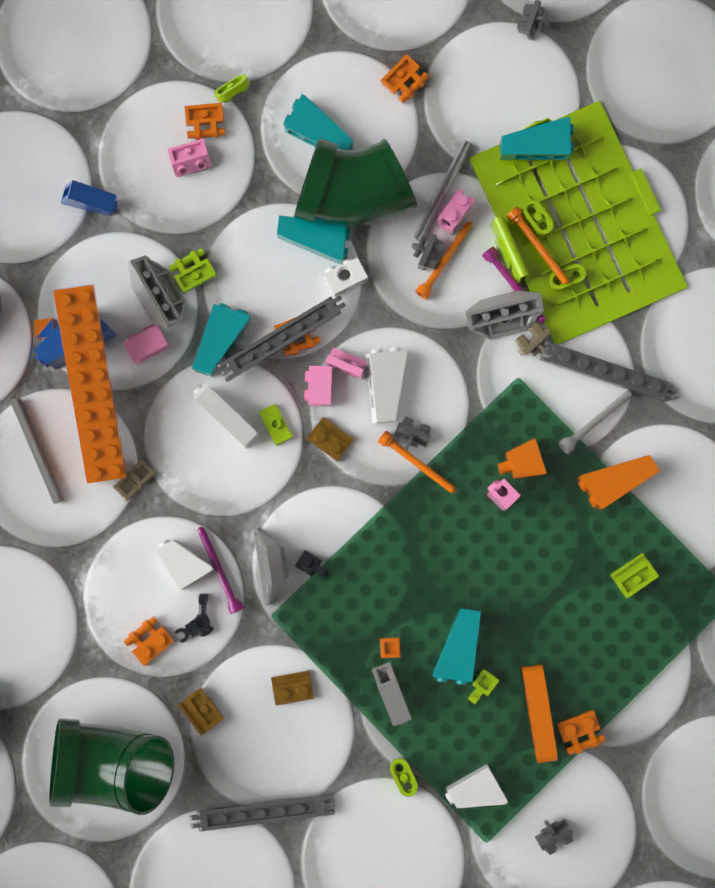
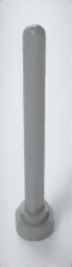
(568, 444)

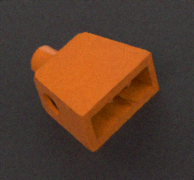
(523, 461)

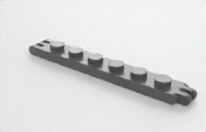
(281, 337)
(607, 372)
(263, 812)

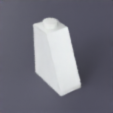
(182, 563)
(476, 790)

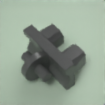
(536, 21)
(432, 245)
(411, 435)
(554, 833)

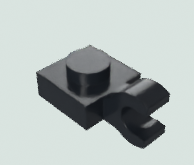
(311, 564)

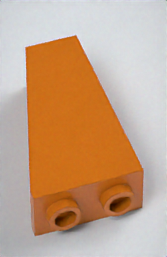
(615, 481)

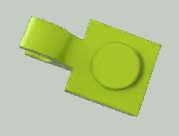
(484, 685)

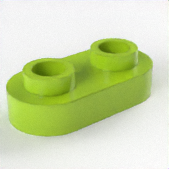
(231, 88)
(539, 217)
(575, 268)
(403, 776)

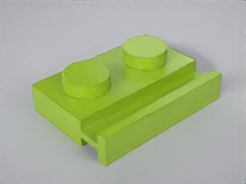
(634, 575)

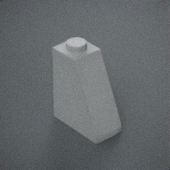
(391, 694)

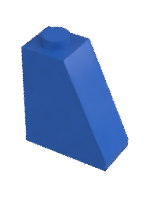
(88, 198)

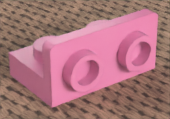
(189, 158)
(346, 363)

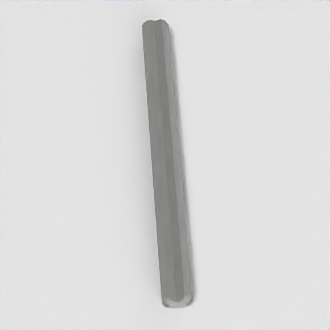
(443, 190)
(37, 450)

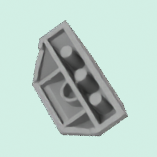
(156, 291)
(504, 314)
(271, 565)

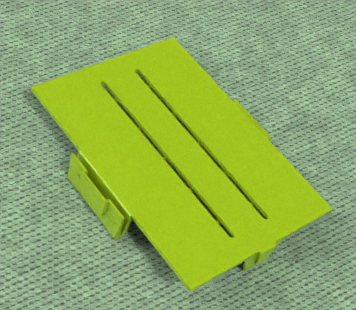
(622, 207)

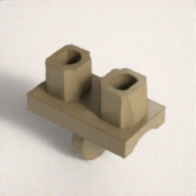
(526, 345)

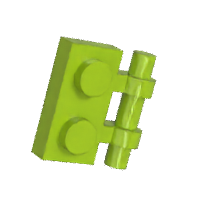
(194, 275)

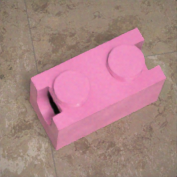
(455, 211)
(146, 344)
(319, 386)
(502, 494)

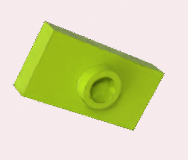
(275, 424)

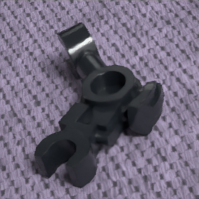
(199, 623)

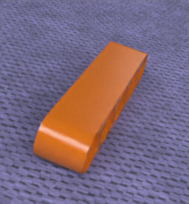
(539, 714)

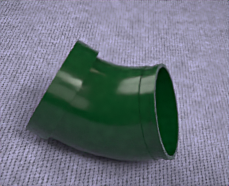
(354, 186)
(109, 767)

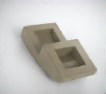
(134, 480)

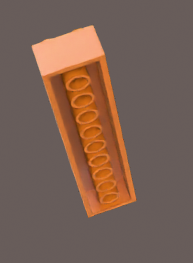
(90, 383)

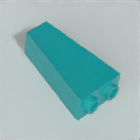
(310, 123)
(539, 142)
(317, 238)
(219, 337)
(459, 650)

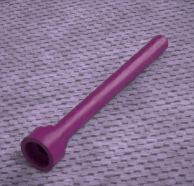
(492, 256)
(234, 604)

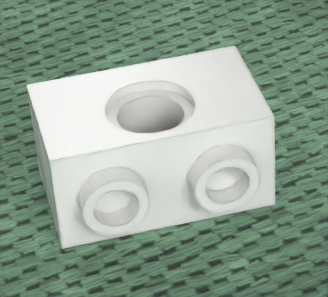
(337, 285)

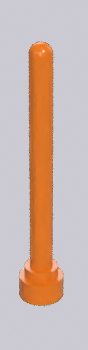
(516, 216)
(424, 290)
(387, 440)

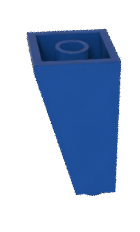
(51, 351)

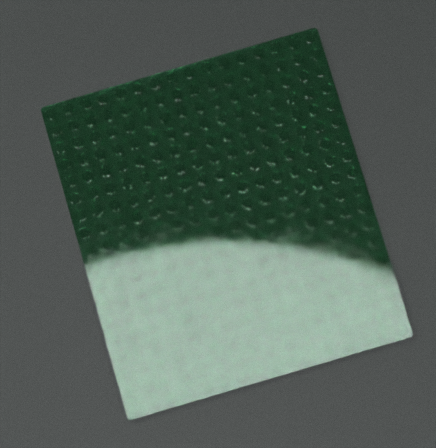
(541, 598)

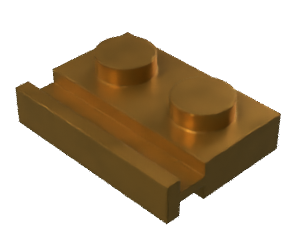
(330, 439)
(292, 687)
(201, 711)

